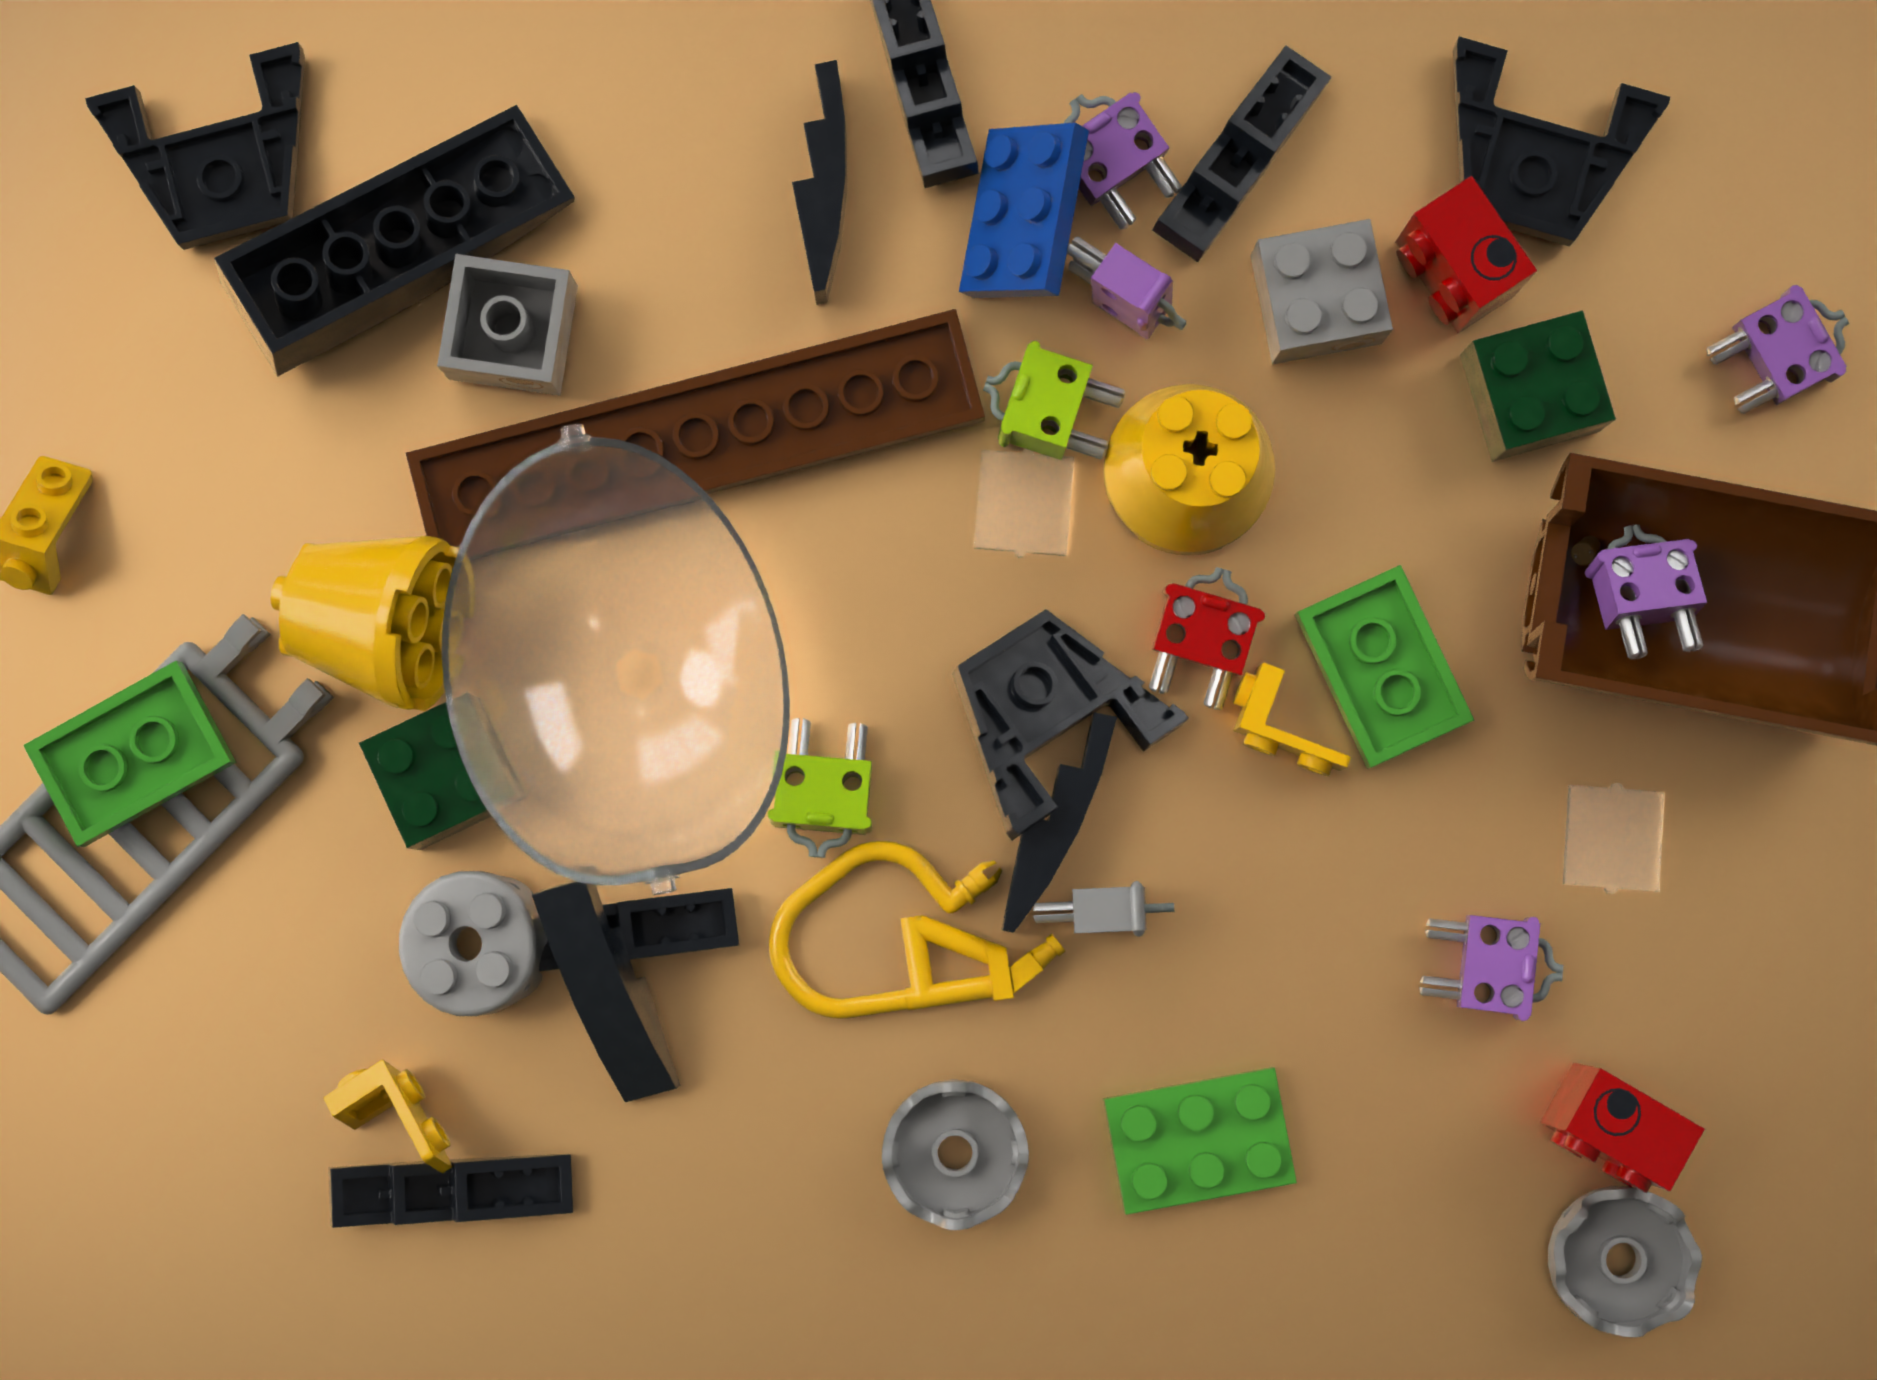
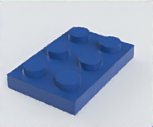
(1024, 211)

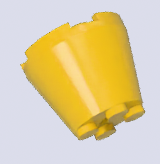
(1168, 497)
(370, 615)

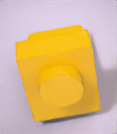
(36, 522)
(1256, 698)
(374, 1090)

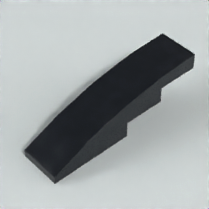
(925, 90)
(1241, 153)
(823, 198)
(1046, 843)
(669, 925)
(605, 990)
(466, 1192)

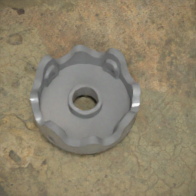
(510, 937)
(963, 1195)
(1664, 1268)

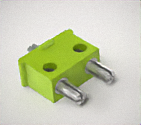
(1046, 402)
(821, 799)

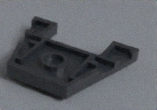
(1535, 171)
(223, 174)
(1033, 691)

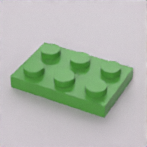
(1384, 667)
(129, 754)
(1199, 1140)

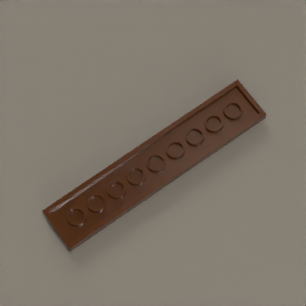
(737, 420)

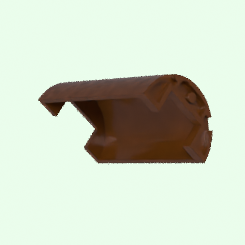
(1783, 588)

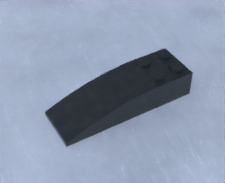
(390, 239)

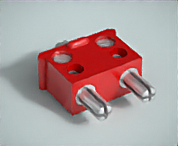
(1206, 625)

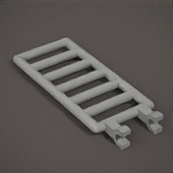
(28, 818)

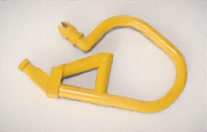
(916, 933)

